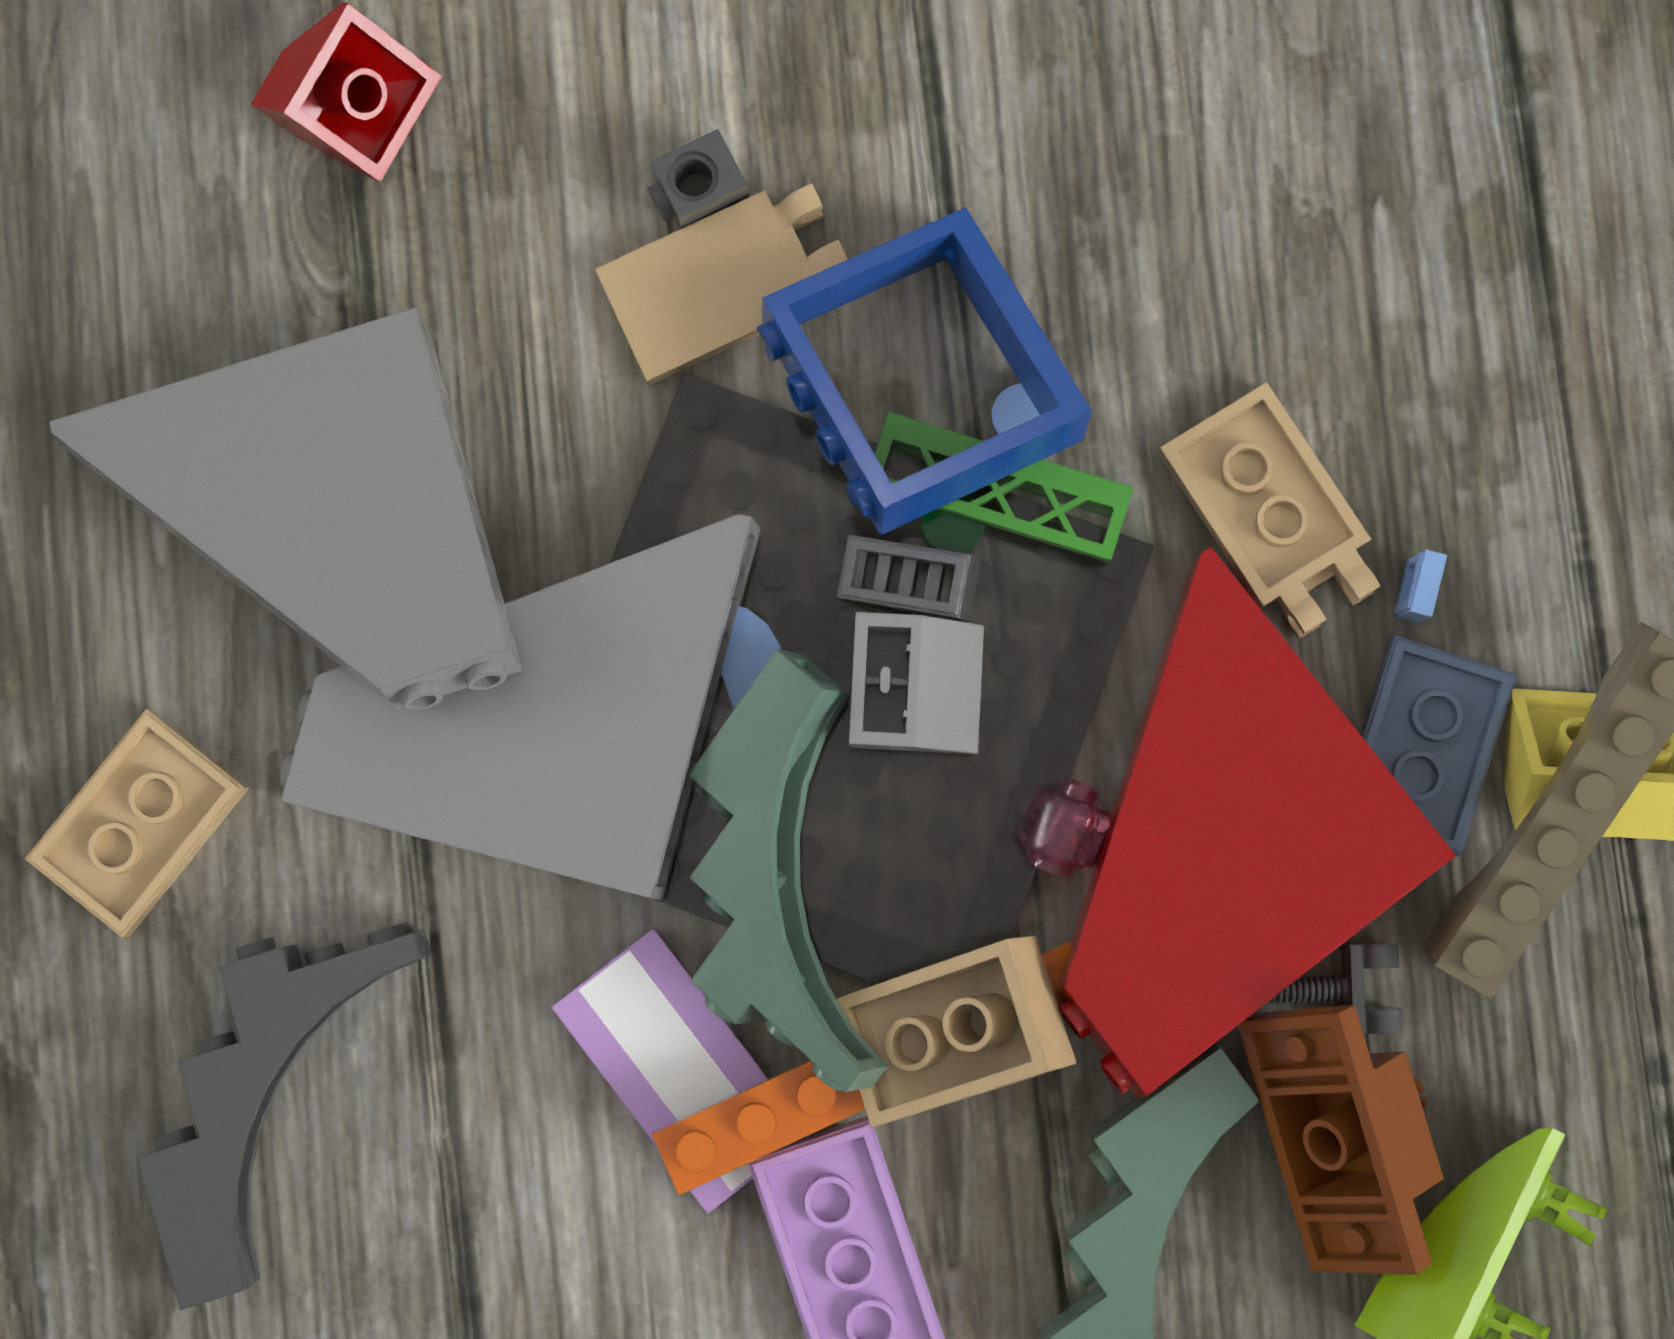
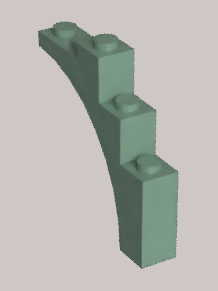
(751, 874)
(1154, 1151)

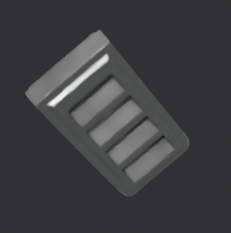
(962, 588)

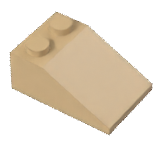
(960, 1029)

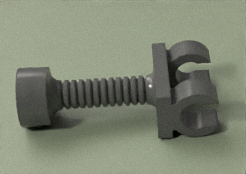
(1350, 986)

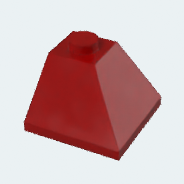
(348, 91)

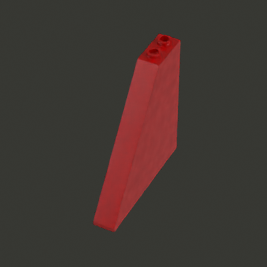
(1236, 844)

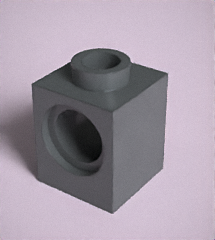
(705, 157)

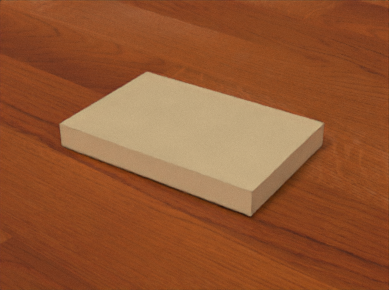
(137, 823)

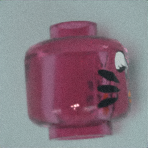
(1064, 828)

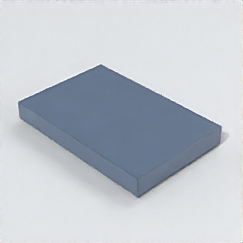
(1437, 729)

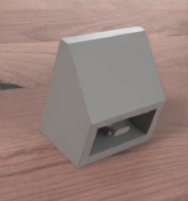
(916, 683)

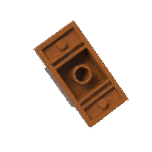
(1344, 1138)

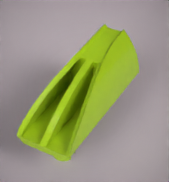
(1469, 1244)

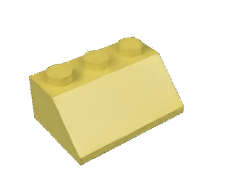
(1538, 738)

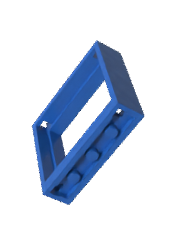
(1008, 319)

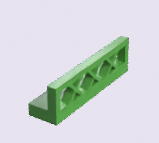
(1042, 478)

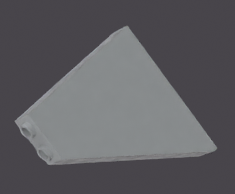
(328, 498)
(573, 756)

